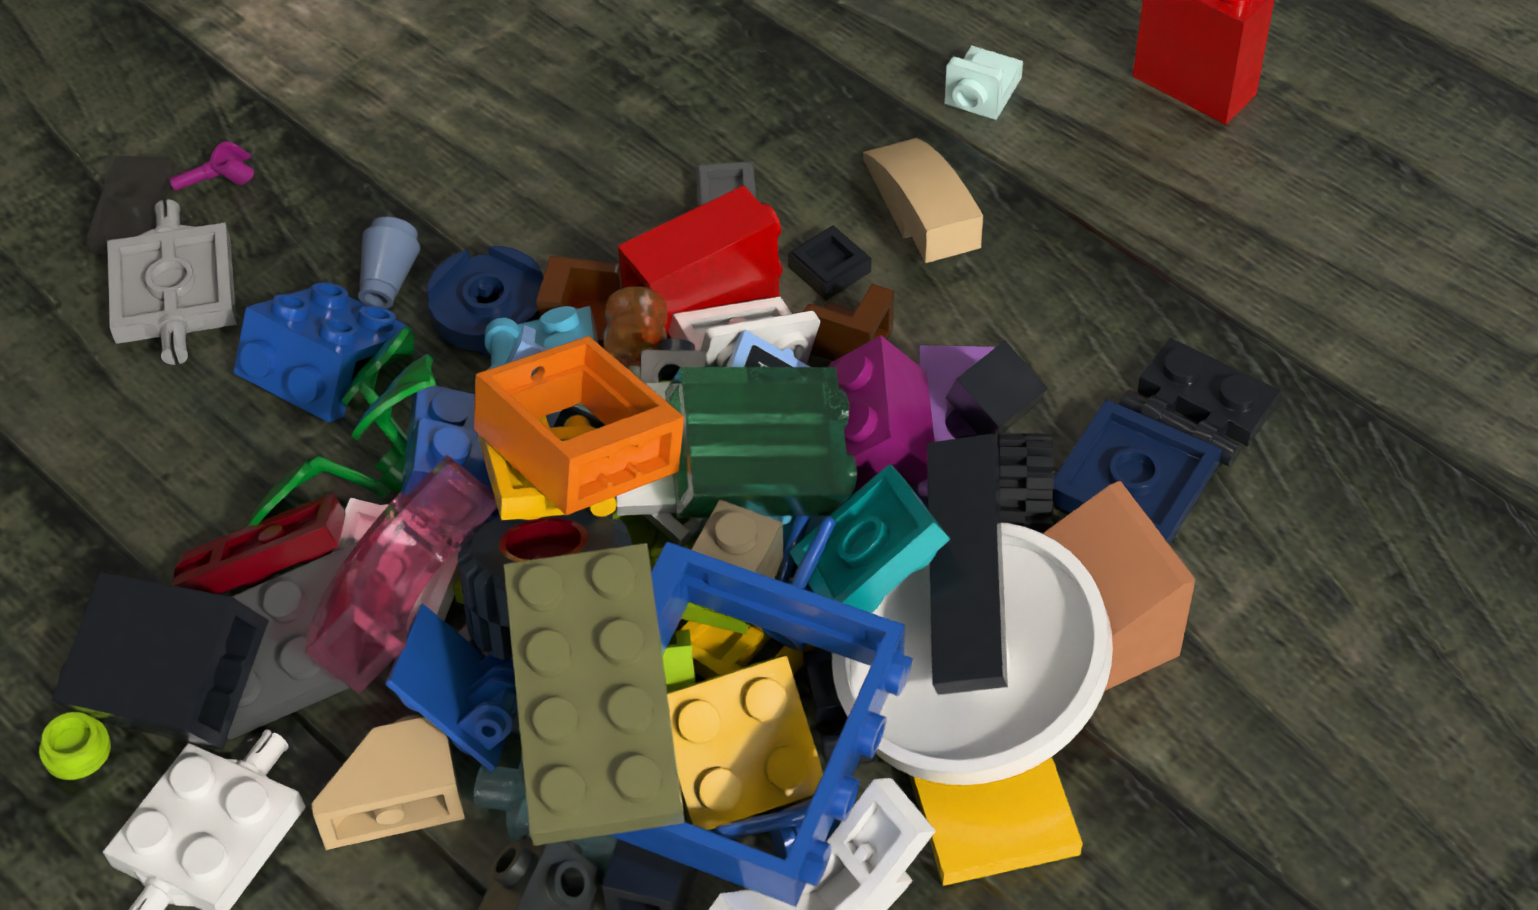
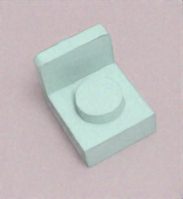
(981, 81)

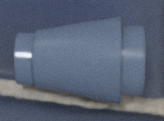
(386, 259)

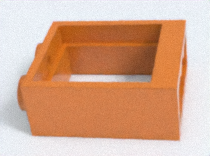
(631, 450)

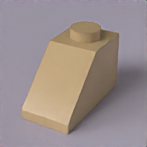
(391, 785)

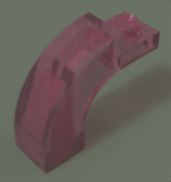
(370, 598)

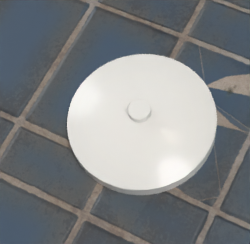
(1055, 672)

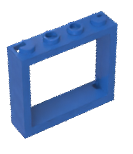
(825, 623)

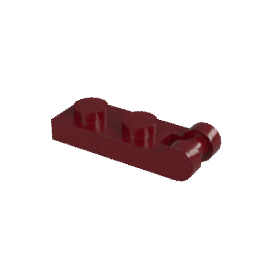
(260, 550)

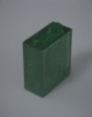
(762, 440)

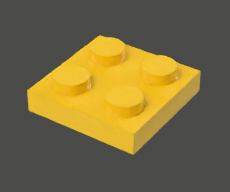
(742, 744)

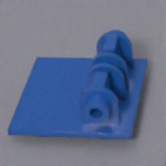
(456, 687)

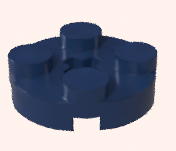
(461, 279)

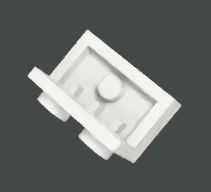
(769, 319)

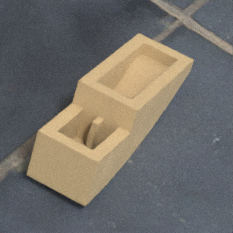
(926, 198)

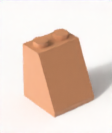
(1137, 577)

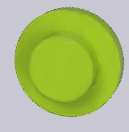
(74, 746)

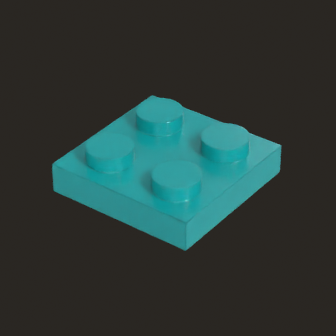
(875, 543)

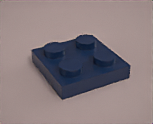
(1152, 460)

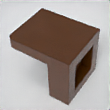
(579, 285)
(848, 329)

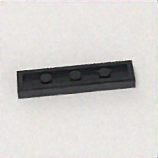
(968, 569)

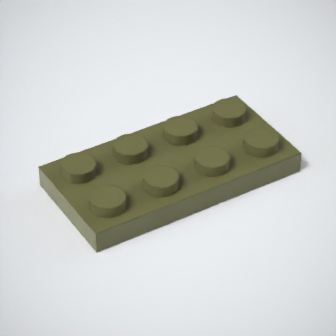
(592, 695)

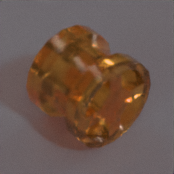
(634, 323)

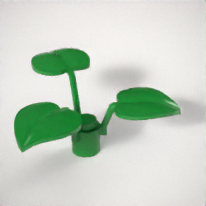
(391, 464)

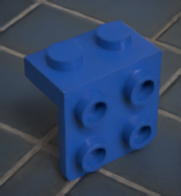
(308, 345)

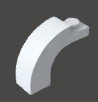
(865, 857)

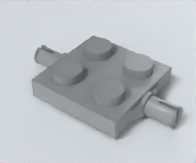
(170, 282)

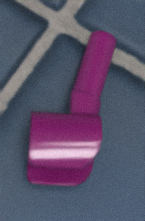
(224, 161)

